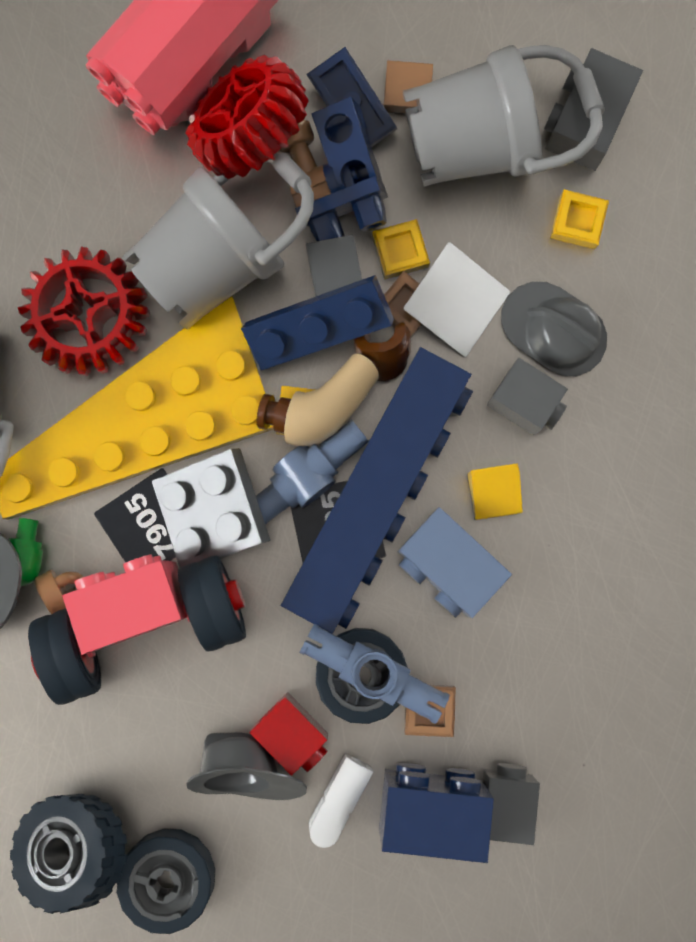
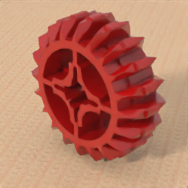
(247, 117)
(47, 319)

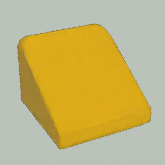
(495, 491)

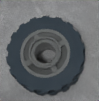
(41, 853)

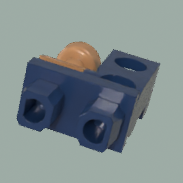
(350, 177)

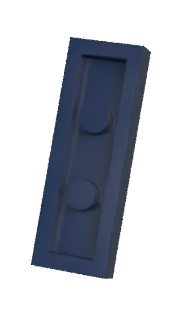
(318, 323)

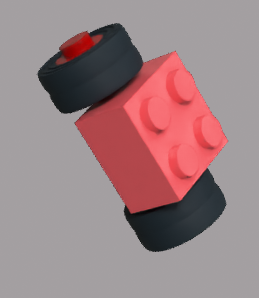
(124, 606)

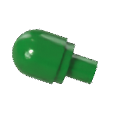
(28, 549)

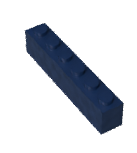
(376, 490)

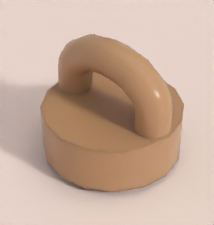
(52, 588)

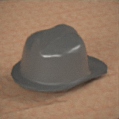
(554, 328)
(242, 767)

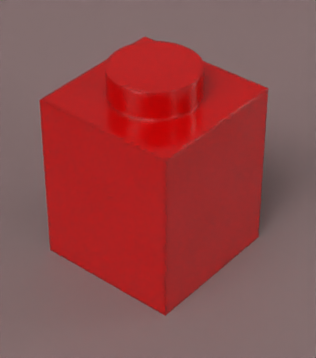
(291, 735)

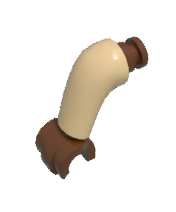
(322, 412)

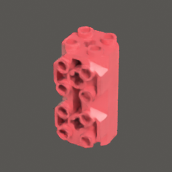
(167, 51)

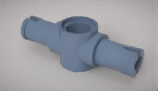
(309, 471)
(398, 687)

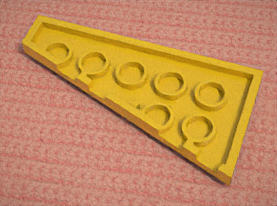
(166, 408)

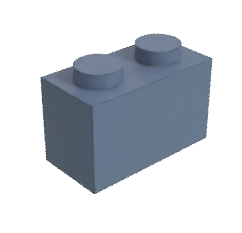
(453, 564)

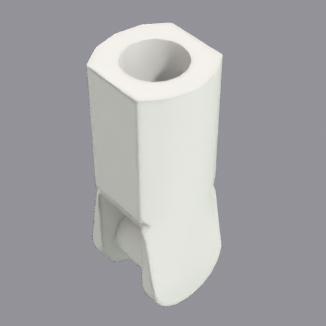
(338, 800)

